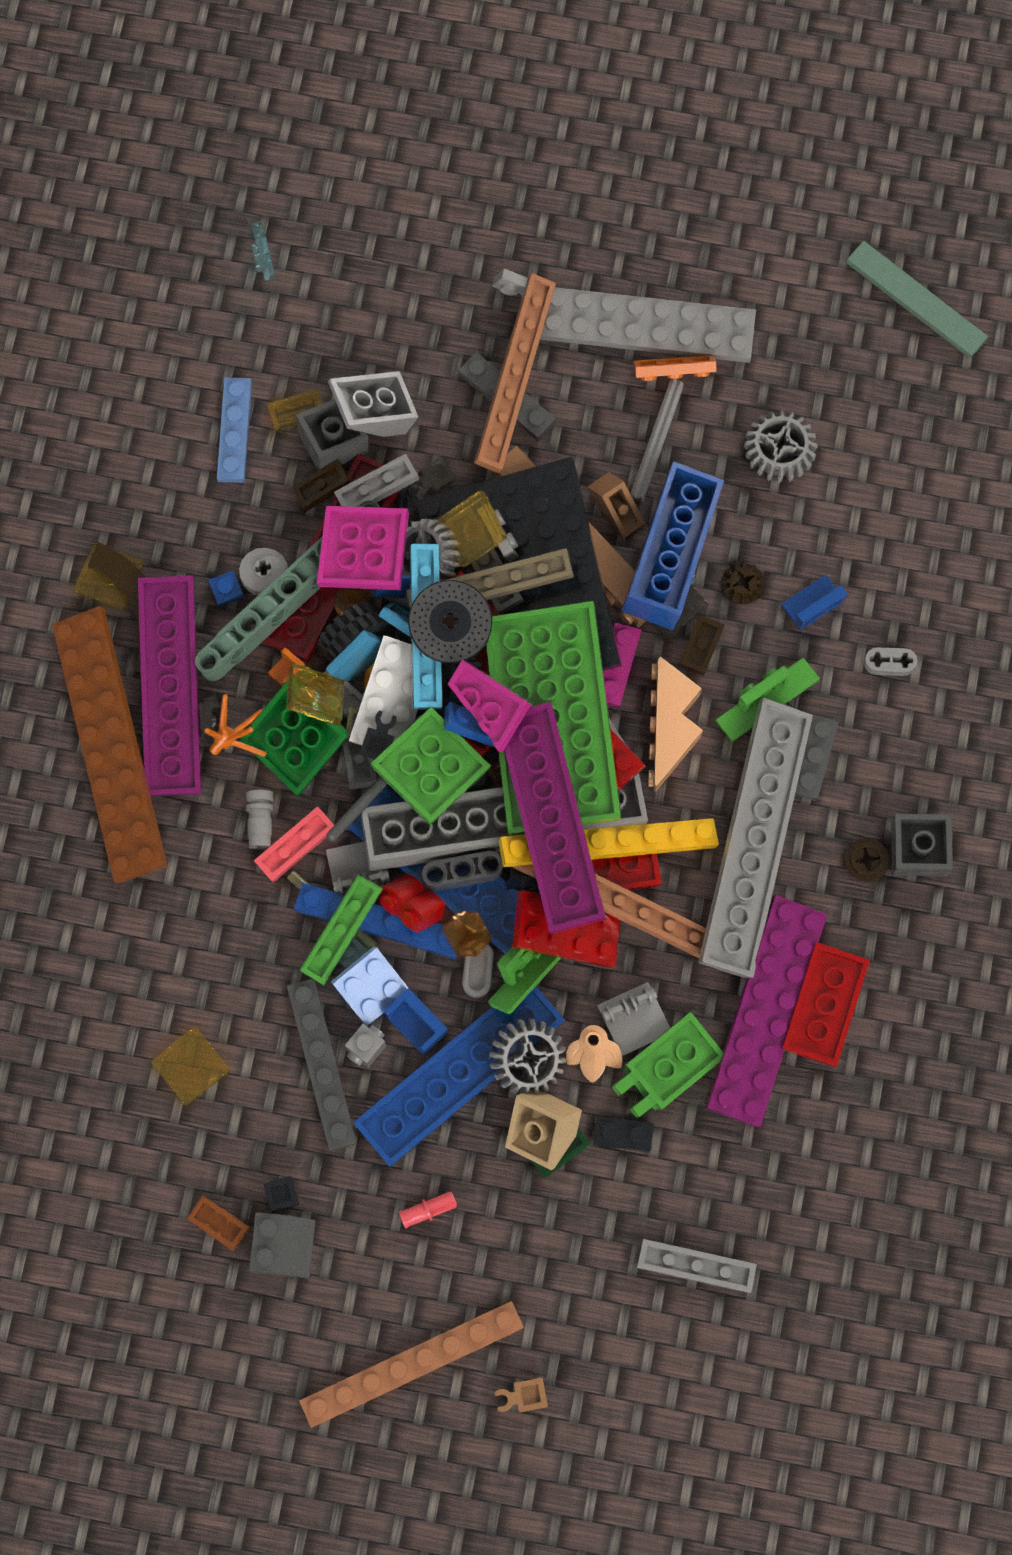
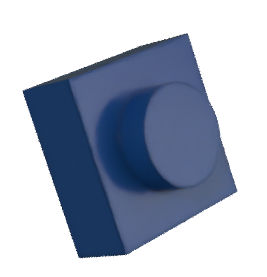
(226, 588)

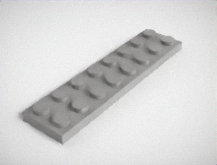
(650, 324)

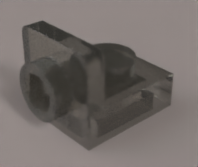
(206, 719)

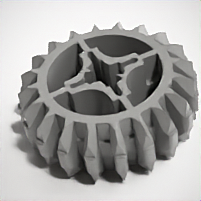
(770, 442)
(431, 532)
(550, 1054)

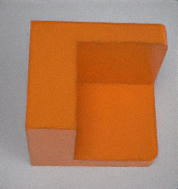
(280, 671)

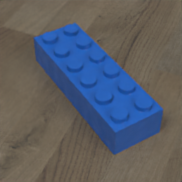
(672, 546)

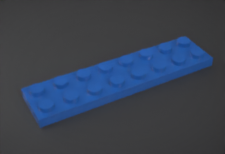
(488, 899)
(447, 1080)

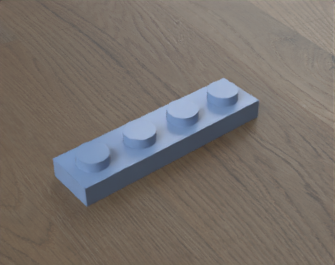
(234, 430)

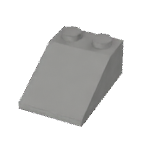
(375, 403)

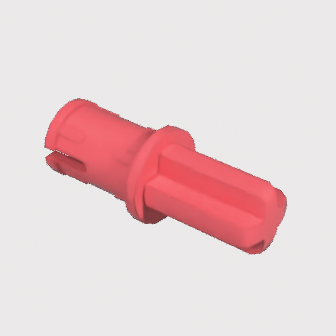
(428, 1209)

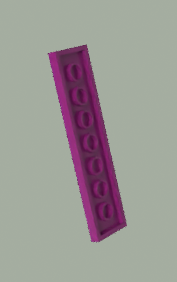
(169, 685)
(553, 822)
(765, 1012)

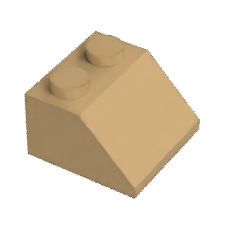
(542, 1127)

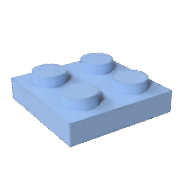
(369, 985)

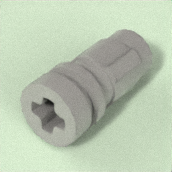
(259, 818)

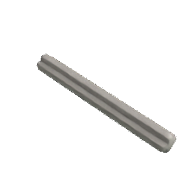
(656, 440)

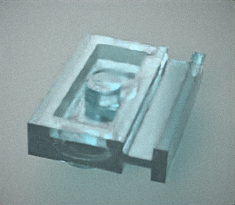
(261, 252)

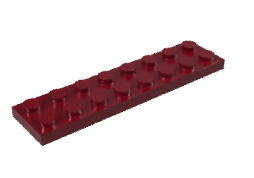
(303, 628)

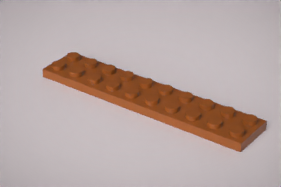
(109, 745)

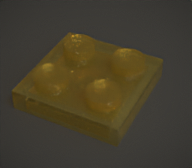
(315, 694)

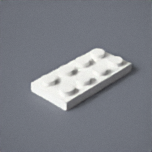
(388, 691)

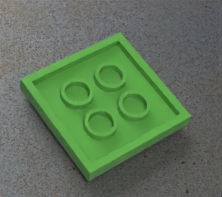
(430, 766)

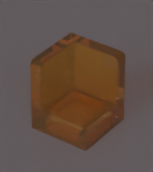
(467, 933)

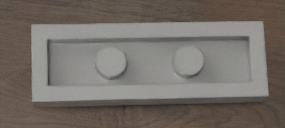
(378, 483)

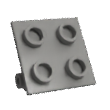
(348, 862)
(634, 1018)

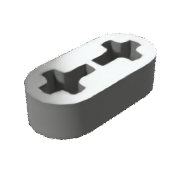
(890, 667)

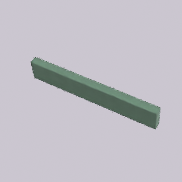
(917, 299)

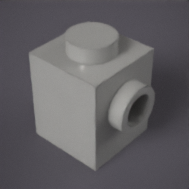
(365, 1045)

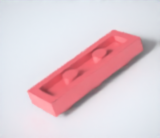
(294, 845)

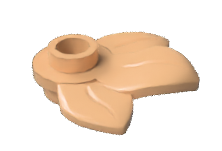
(594, 1057)

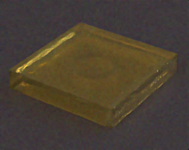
(473, 528)
(99, 588)
(190, 1066)

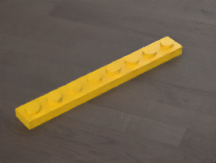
(626, 841)

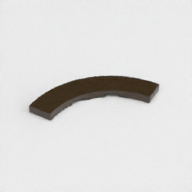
(122, 574)

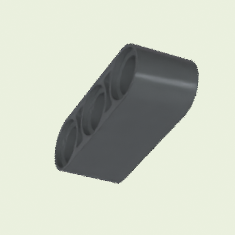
(473, 861)

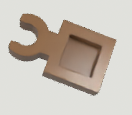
(528, 1395)

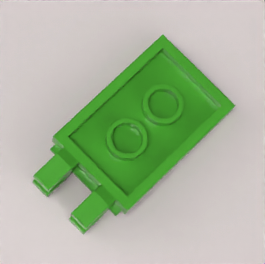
(669, 1065)

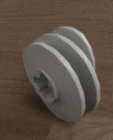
(254, 563)

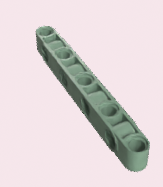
(265, 611)

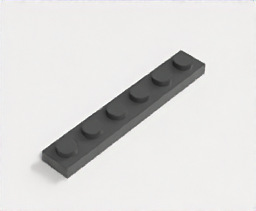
(322, 1065)

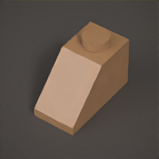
(616, 504)

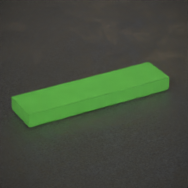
(341, 929)

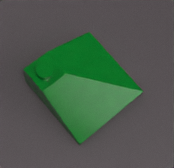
(293, 742)

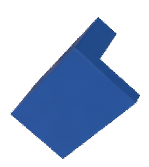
(814, 602)

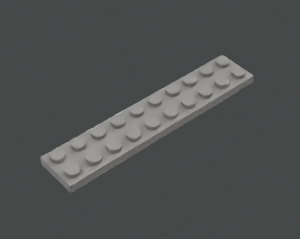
(755, 838)

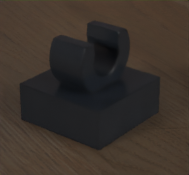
(281, 1194)

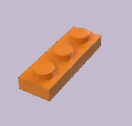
(674, 367)

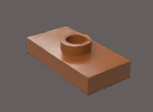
(218, 1223)

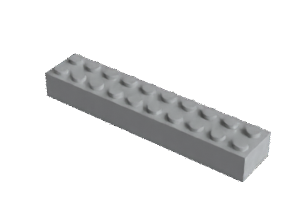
(471, 825)

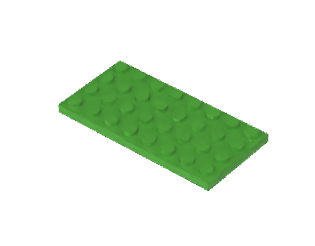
(558, 660)

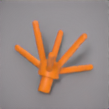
(227, 736)

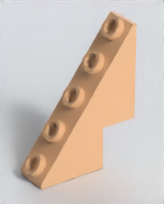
(673, 731)

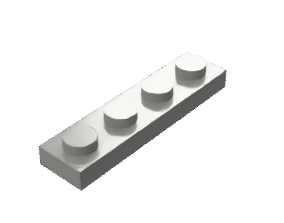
(696, 1266)

